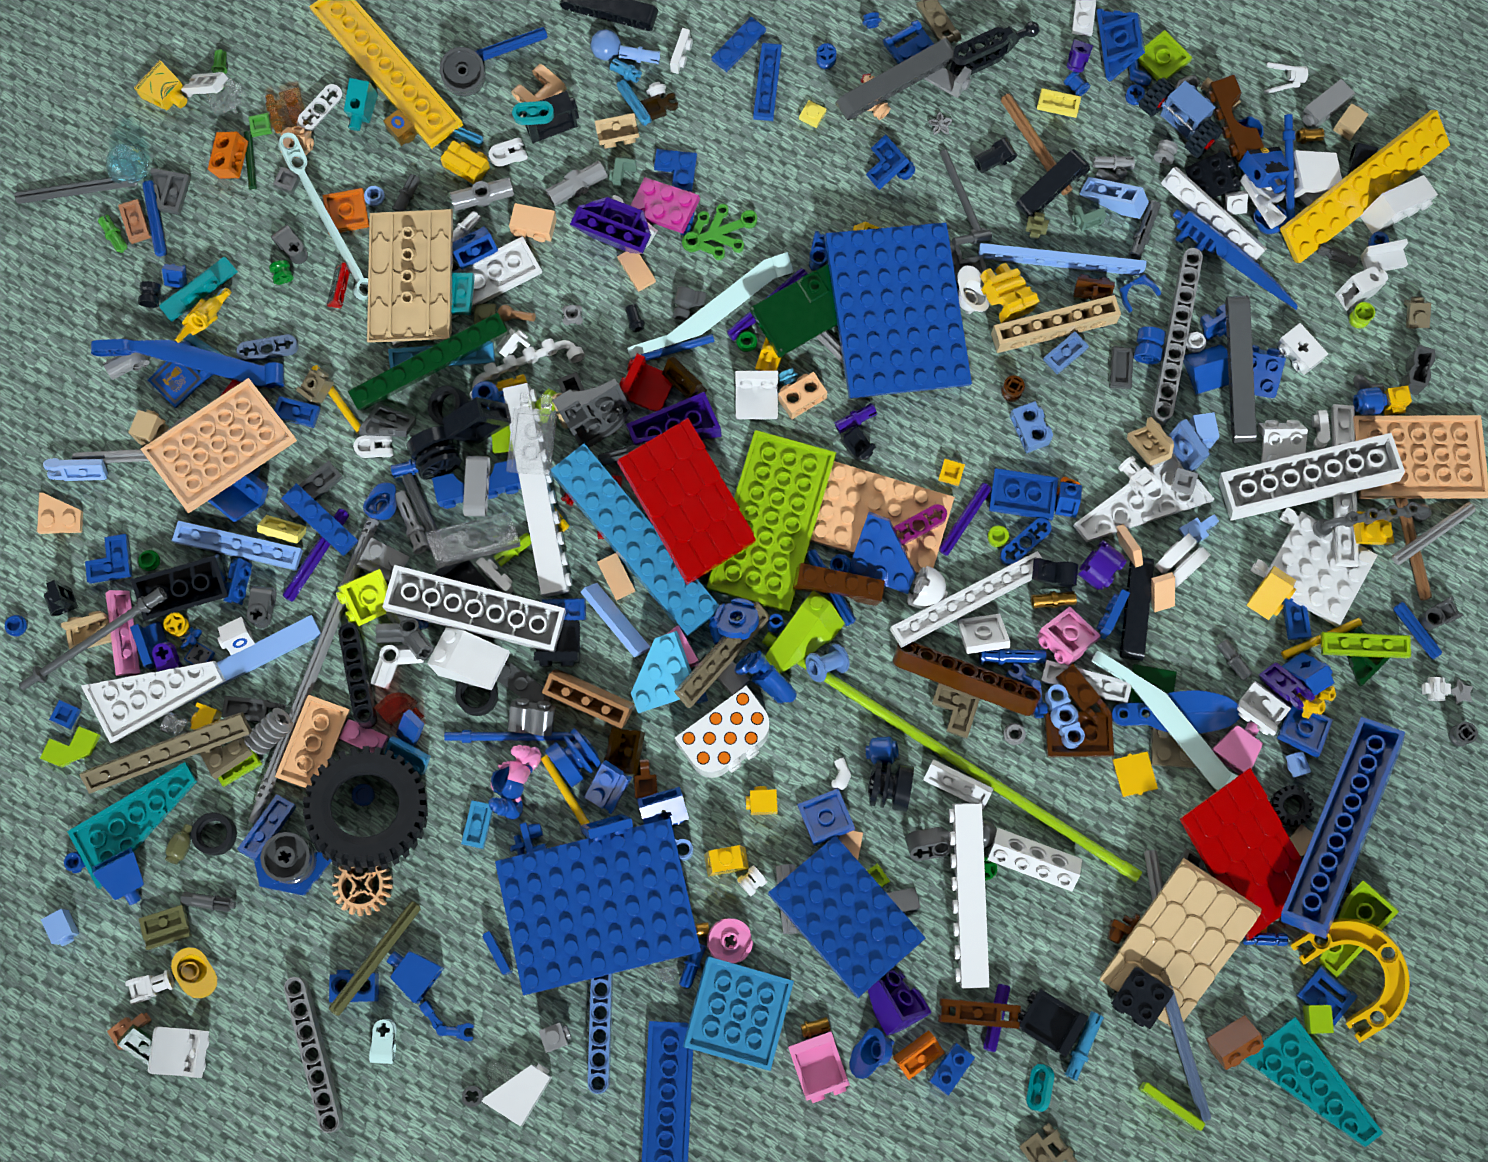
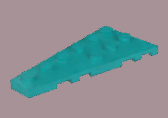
(130, 819)
(1302, 1070)

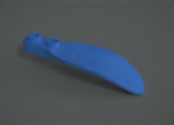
(1202, 709)

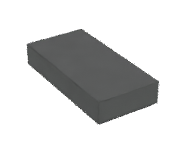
(1121, 367)

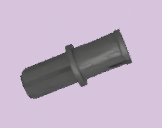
(406, 193)
(1234, 659)

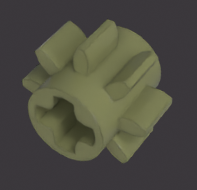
(1037, 225)

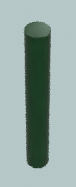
(250, 161)

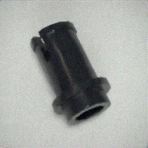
(636, 323)

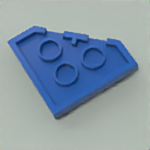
(882, 555)

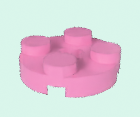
(726, 928)

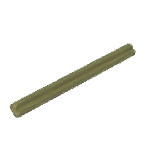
(374, 958)

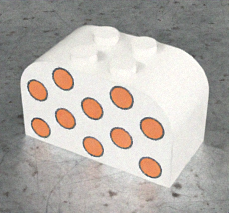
(726, 735)

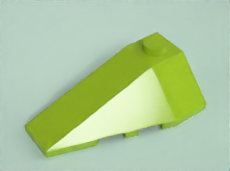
(809, 629)
(1362, 904)

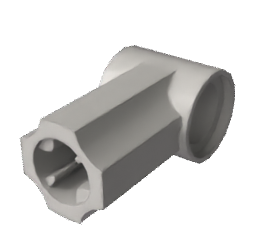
(122, 364)

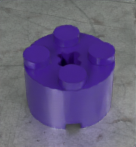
(1101, 565)

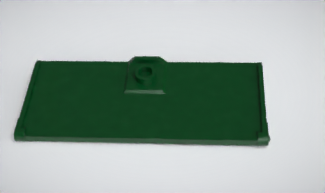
(797, 312)

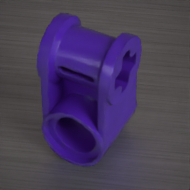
(1079, 56)
(167, 661)

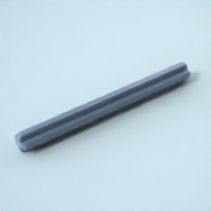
(1187, 1059)

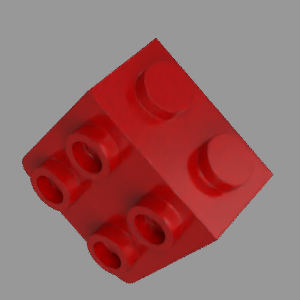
(645, 385)

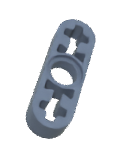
(260, 343)

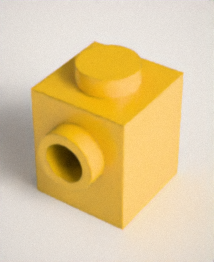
(762, 801)

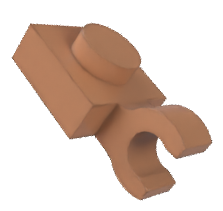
(122, 1026)

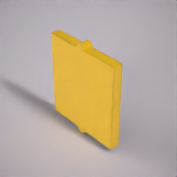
(1135, 774)

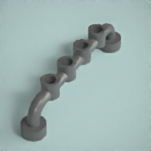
(1418, 512)

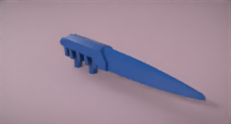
(1212, 240)

